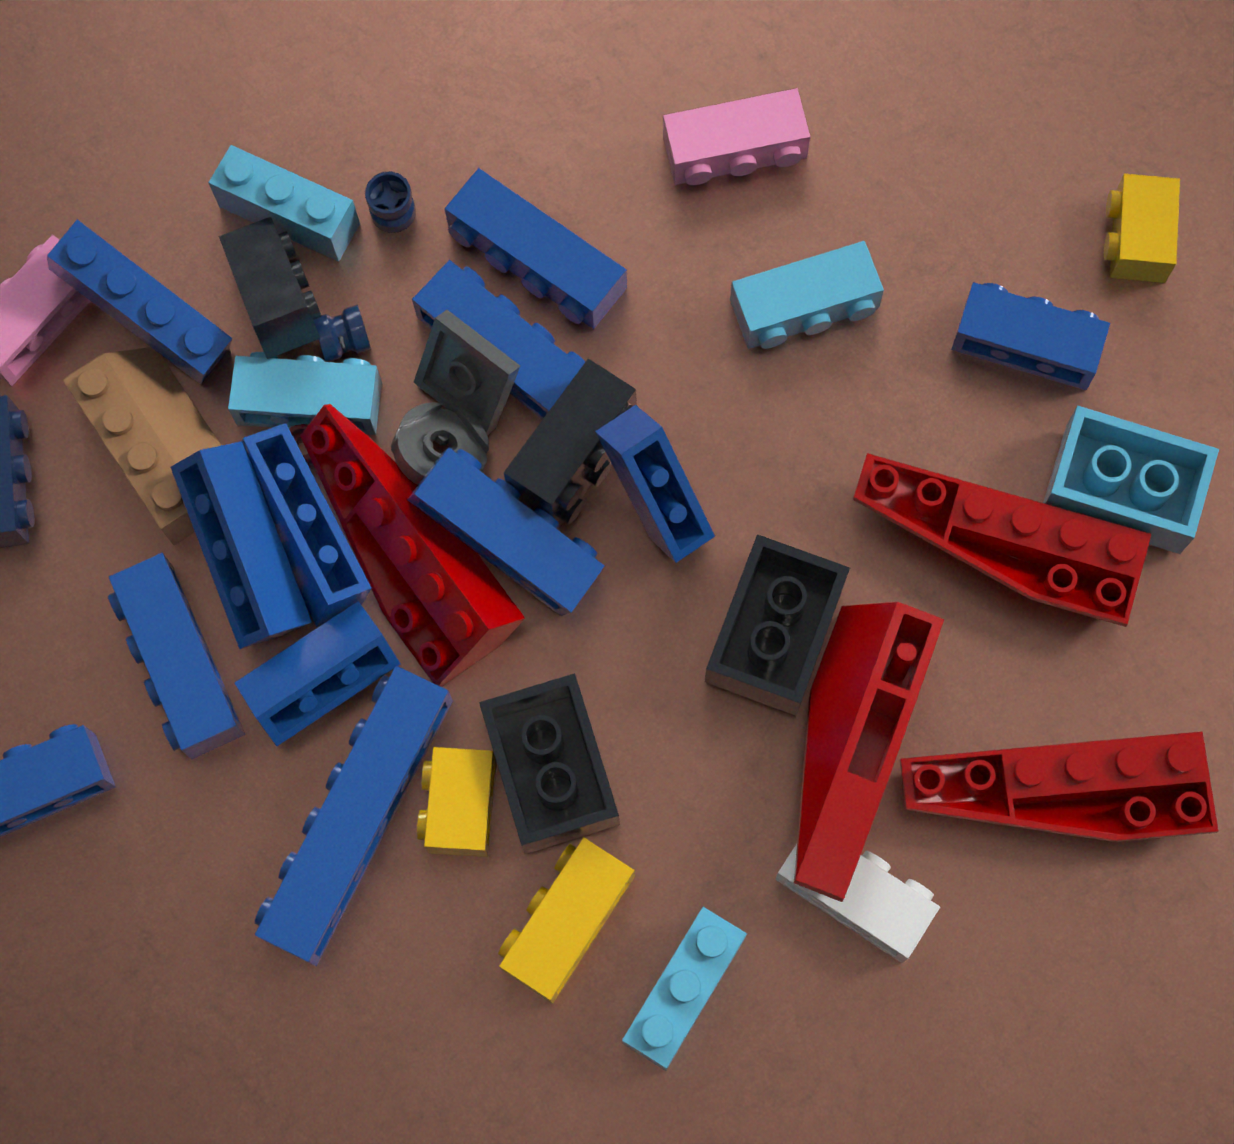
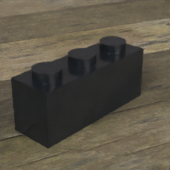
(272, 286)

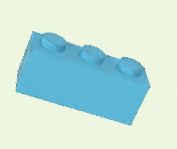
(296, 205)
(806, 296)
(295, 390)
(684, 988)

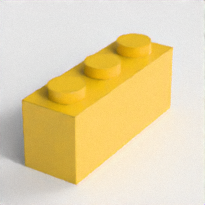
(565, 919)

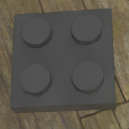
(466, 371)

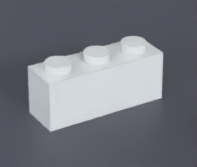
(875, 905)

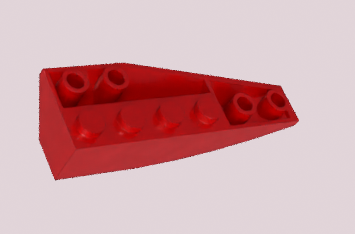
(1013, 539)
(420, 573)
(855, 733)
(1076, 789)

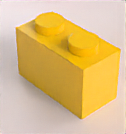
(1143, 228)
(458, 802)

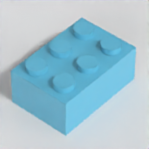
(1132, 477)

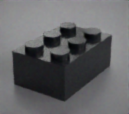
(564, 450)
(776, 624)
(549, 763)

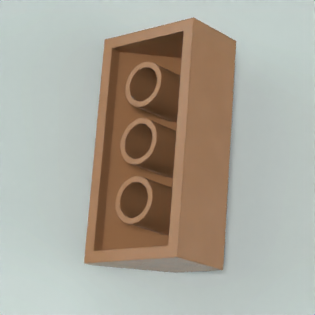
(145, 426)

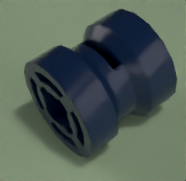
(388, 191)
(342, 334)

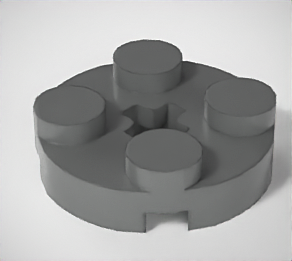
(430, 423)

